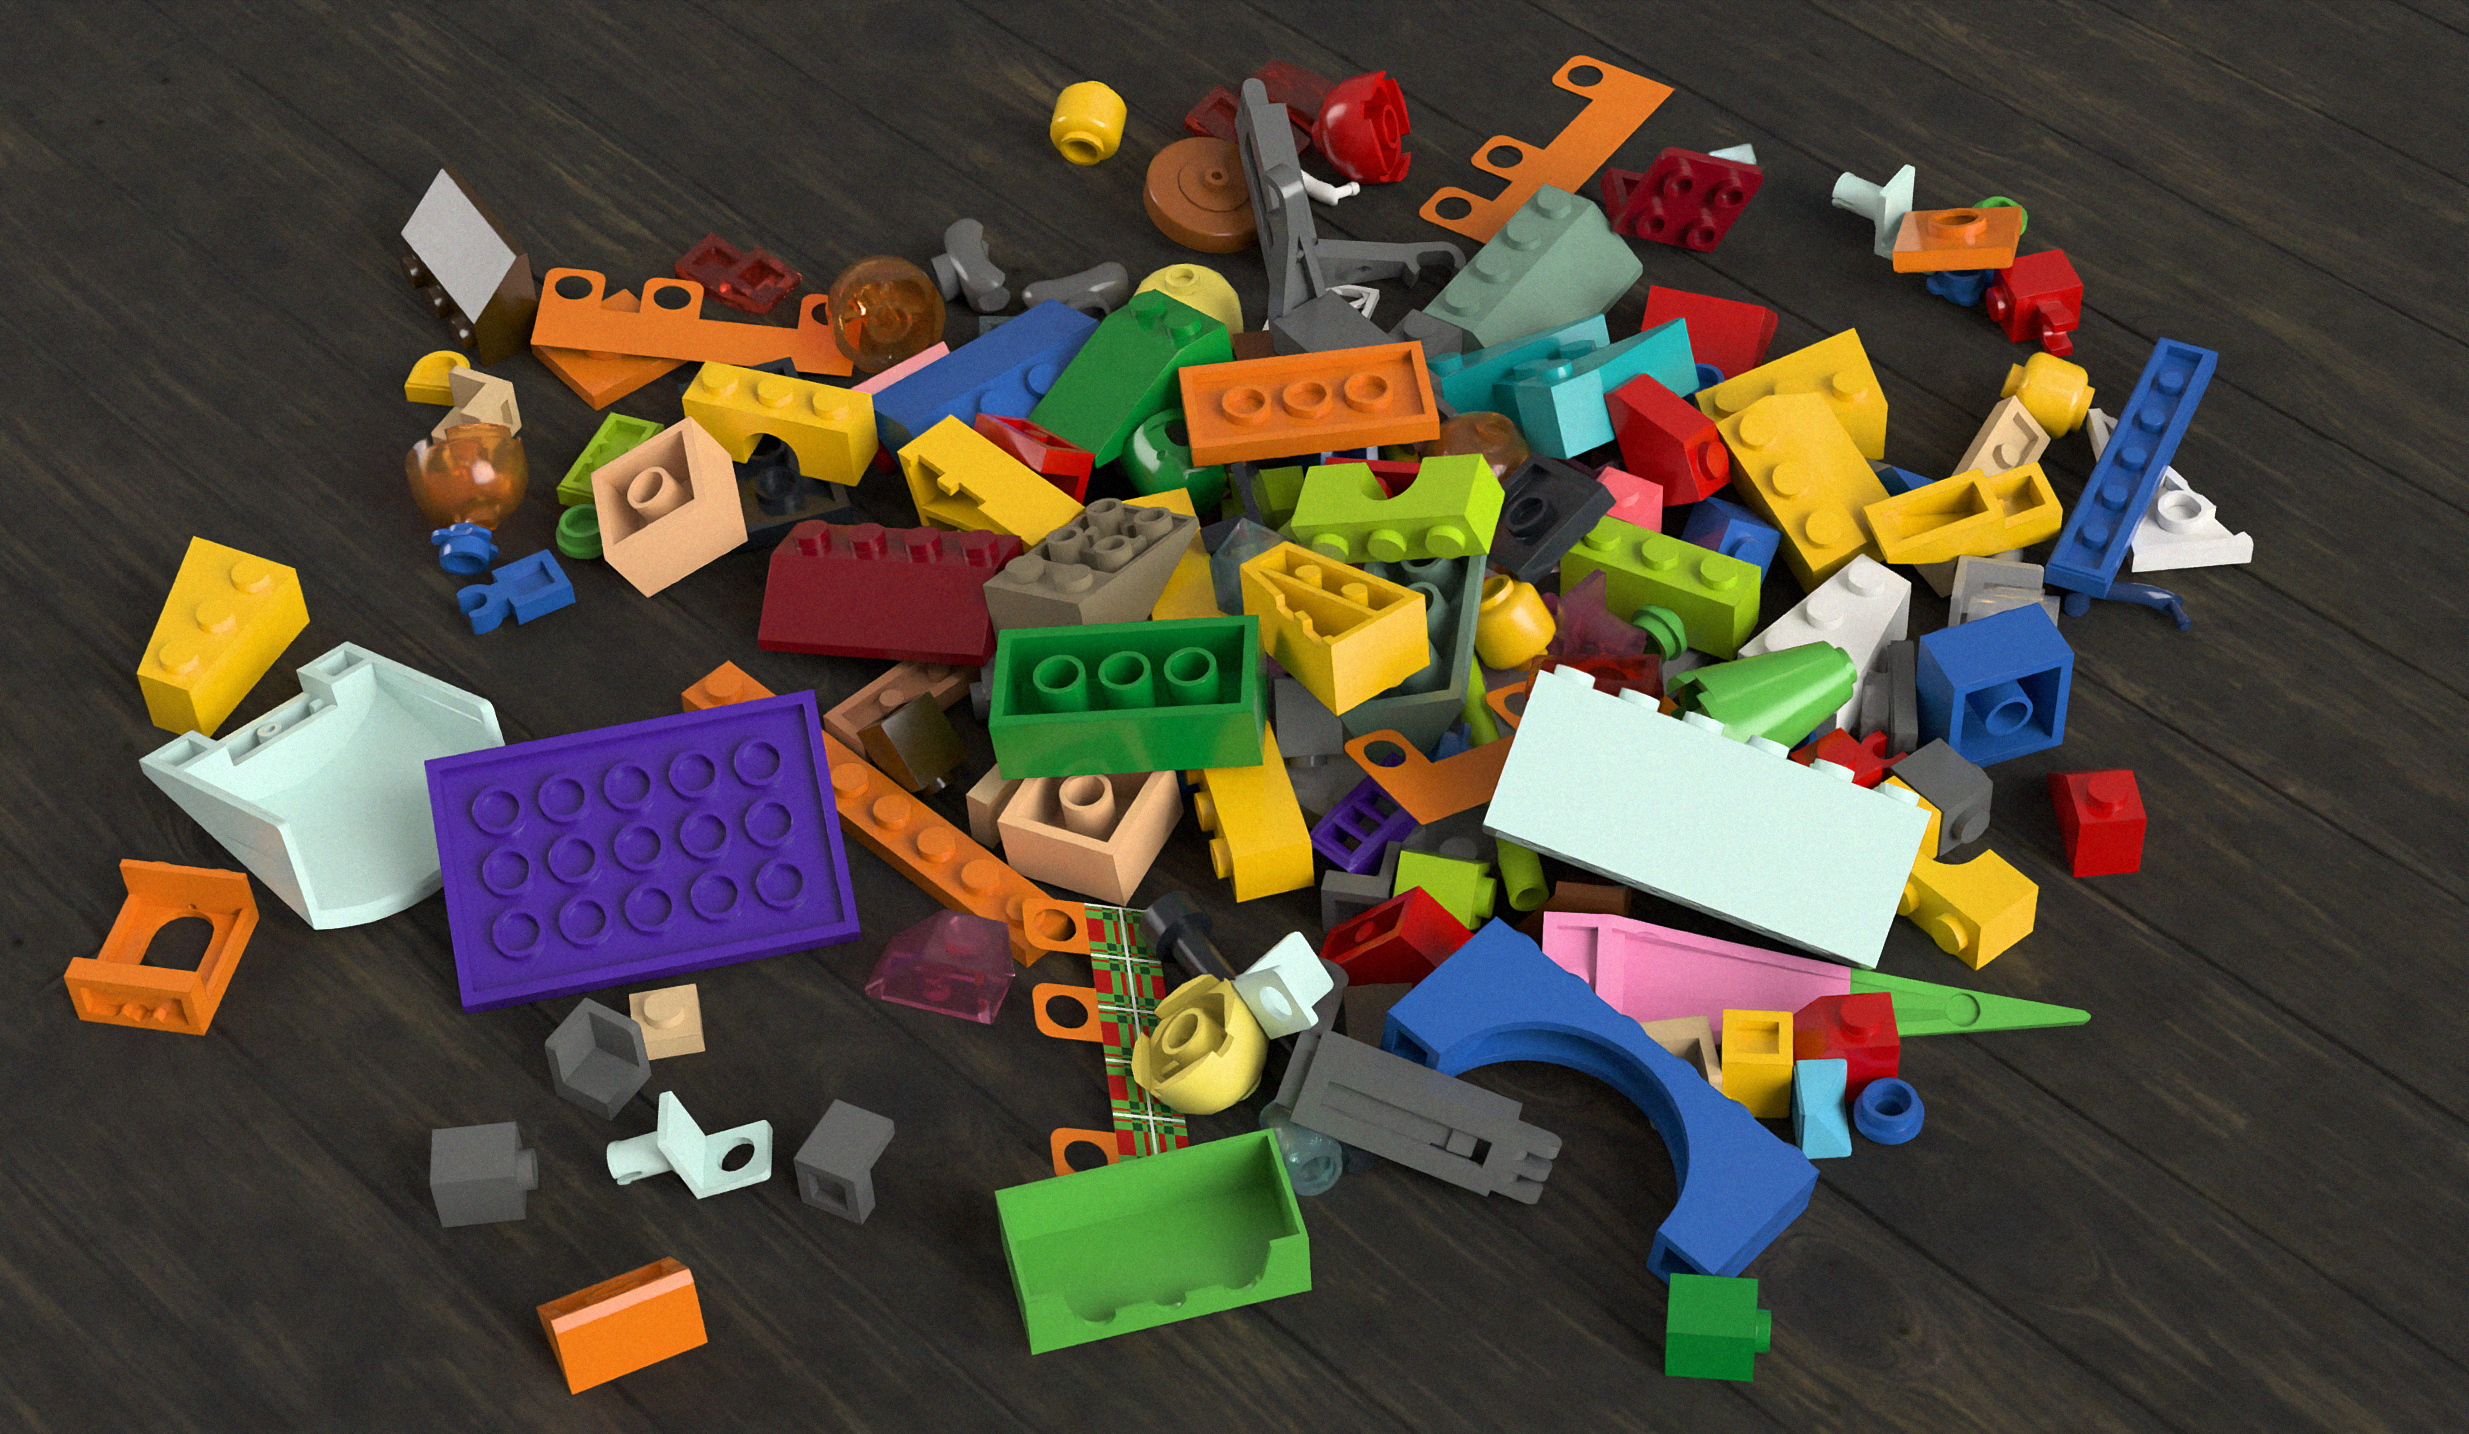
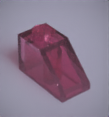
(947, 966)

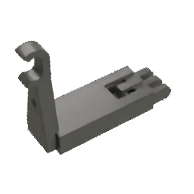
(1268, 141)
(1299, 308)
(1411, 1110)

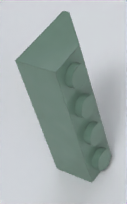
(1539, 272)
(1435, 695)

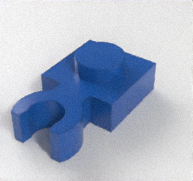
(519, 589)

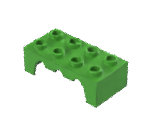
(1153, 1240)

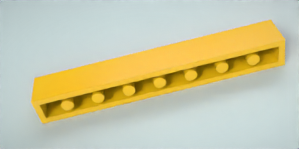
(1249, 808)

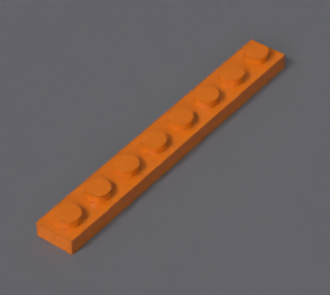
(908, 831)

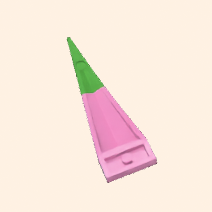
(1679, 974)

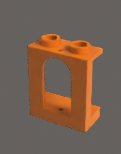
(157, 998)

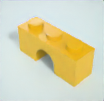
(822, 423)
(1969, 906)

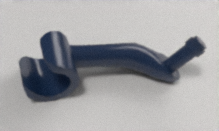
(2154, 597)

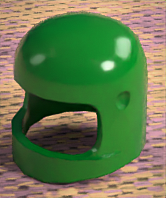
(1159, 465)

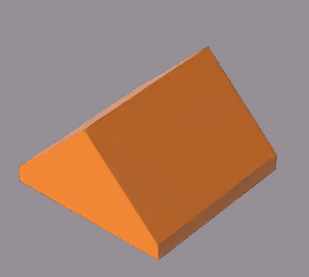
(624, 1323)

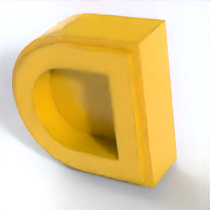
(430, 380)

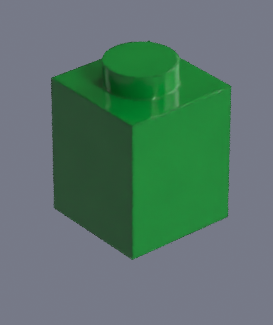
(1714, 1327)

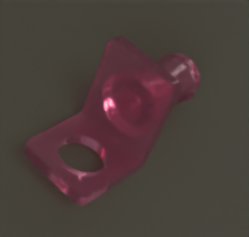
(1586, 621)

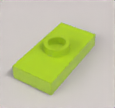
(612, 440)

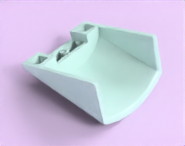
(333, 785)

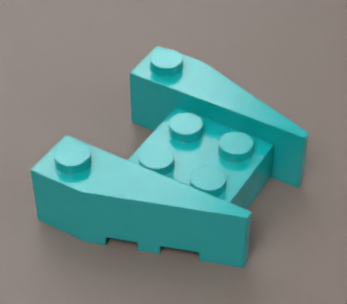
(1558, 378)

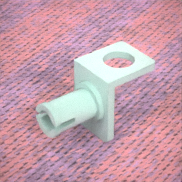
(1878, 203)
(1285, 987)
(688, 1152)

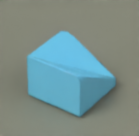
(1820, 1108)

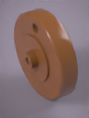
(1201, 196)

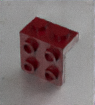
(1681, 198)

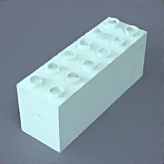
(1707, 818)

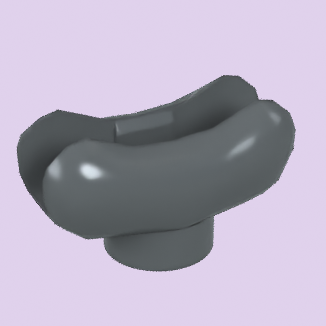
(968, 271)
(1089, 292)

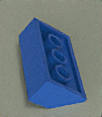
(994, 374)

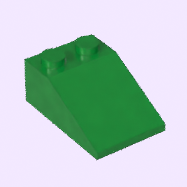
(1130, 372)

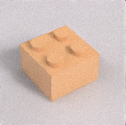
(668, 507)
(1091, 830)

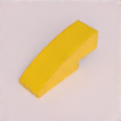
(1966, 516)

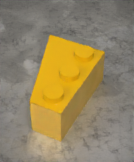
(1832, 368)
(973, 485)
(1335, 624)
(218, 635)

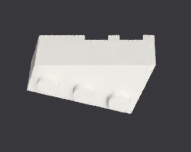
(1853, 610)

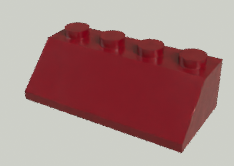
(884, 592)

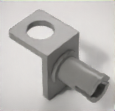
(1996, 568)

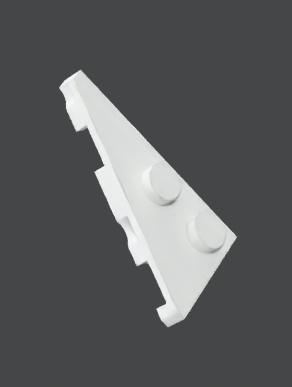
(2178, 524)

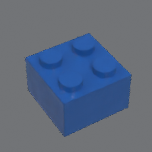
(1995, 685)

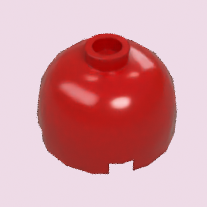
(1363, 130)

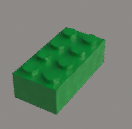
(1129, 697)

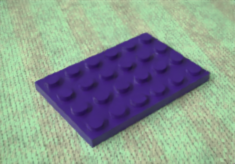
(640, 851)

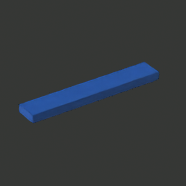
(2130, 468)

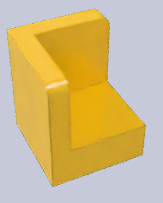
(1758, 1060)

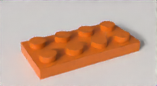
(1308, 403)

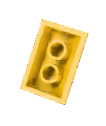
(1805, 480)

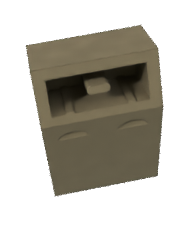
(1093, 570)

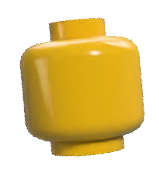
(1088, 123)
(2051, 392)
(1512, 624)

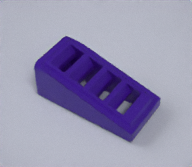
(1344, 820)

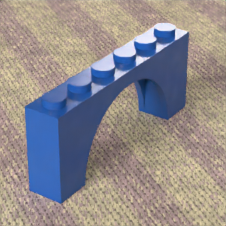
(1515, 1003)

